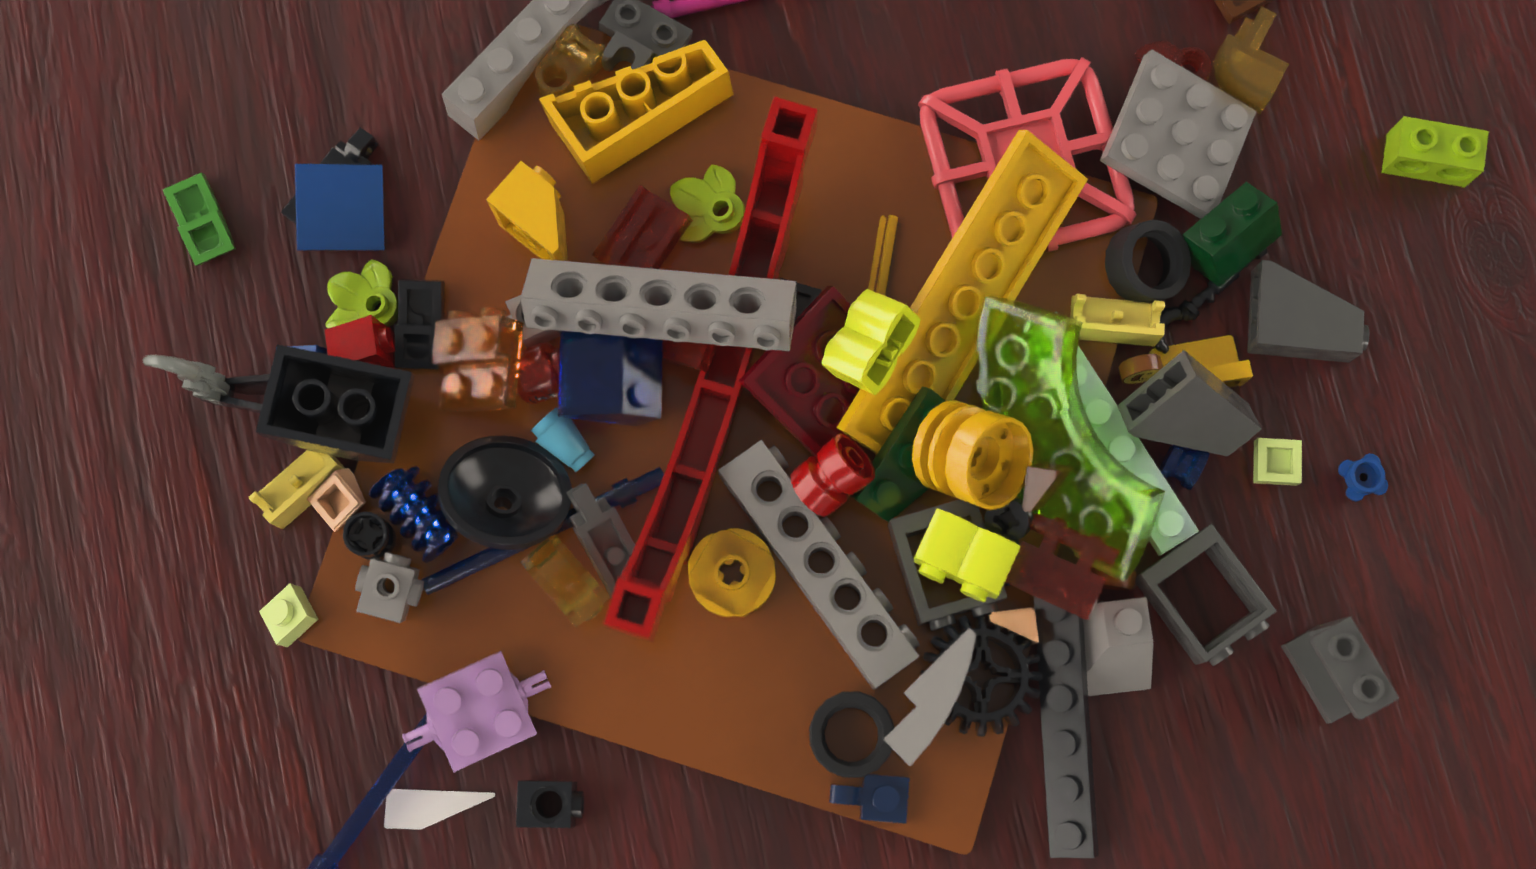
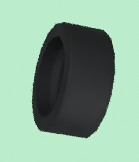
(1174, 255)
(817, 734)

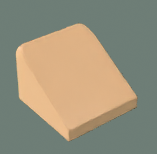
(337, 498)
(1018, 620)

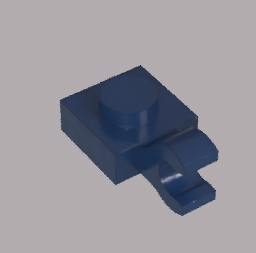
(879, 798)

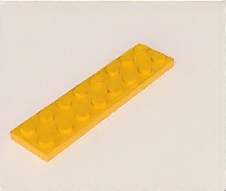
(985, 258)

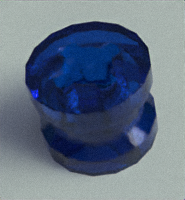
(1184, 465)

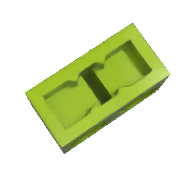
(1435, 151)

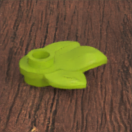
(703, 201)
(360, 294)

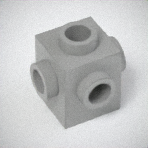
(376, 599)

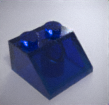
(610, 378)

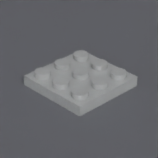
(1178, 135)

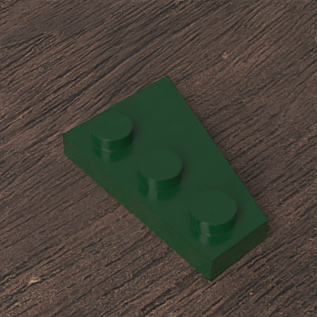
(895, 479)

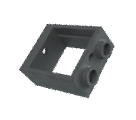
(916, 524)
(1234, 573)

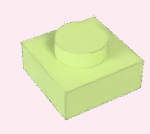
(1277, 461)
(288, 615)

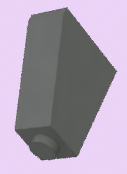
(1301, 318)
(1189, 409)

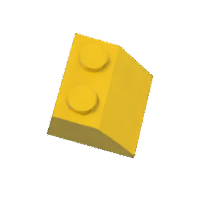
(531, 211)

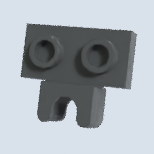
(639, 34)

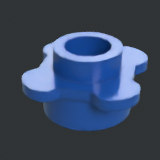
(1374, 471)

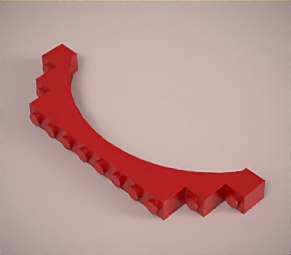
(689, 476)

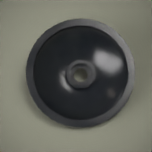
(507, 475)

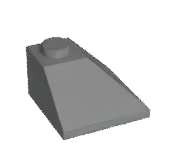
(1118, 647)

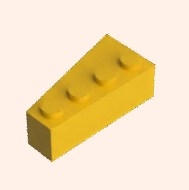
(637, 108)

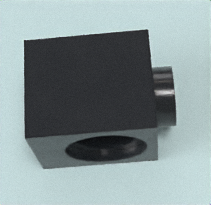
(529, 810)

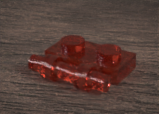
(1058, 580)

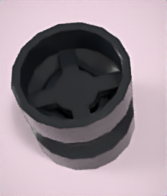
(363, 531)

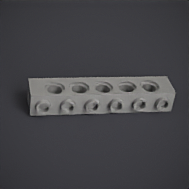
(659, 304)
(877, 663)

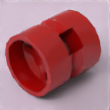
(832, 475)

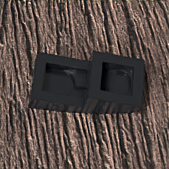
(418, 310)

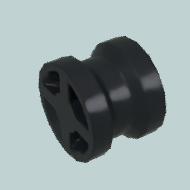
(1011, 519)

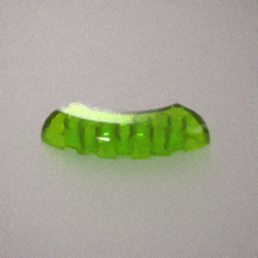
(1032, 377)

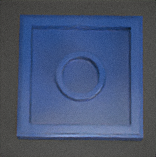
(339, 207)

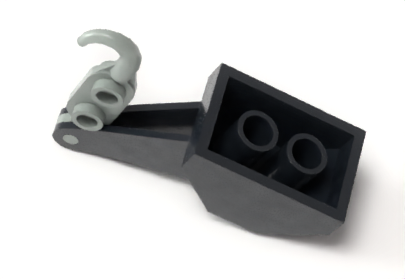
(312, 401)

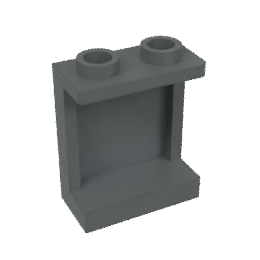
(1339, 670)

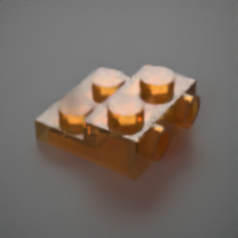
(478, 360)

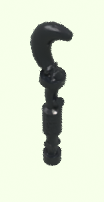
(1189, 310)

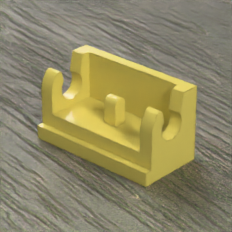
(1118, 320)
(288, 492)

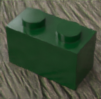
(1233, 233)

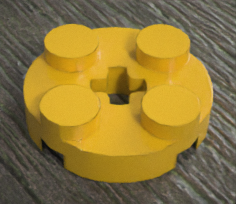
(724, 548)

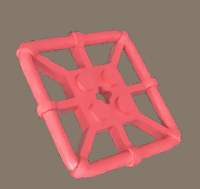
(1045, 124)

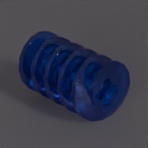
(415, 511)

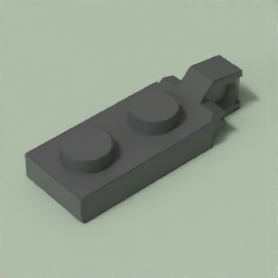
(601, 535)

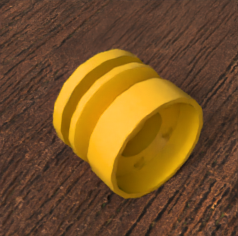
(972, 454)

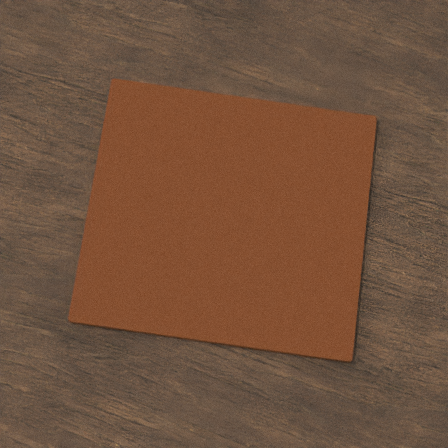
(709, 686)

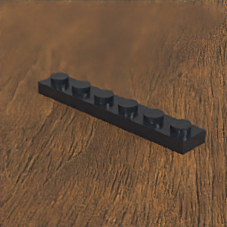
(1066, 733)

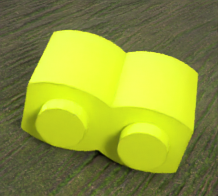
(871, 341)
(966, 555)

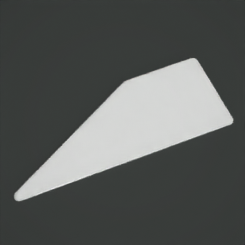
(426, 807)

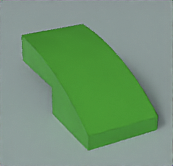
(199, 219)

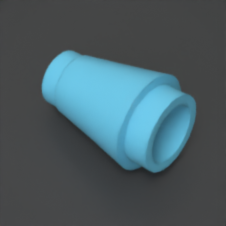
(563, 440)

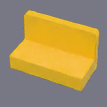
(1217, 356)

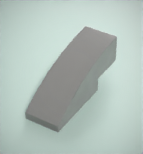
(934, 698)

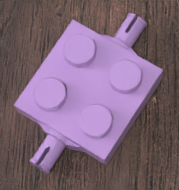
(476, 711)

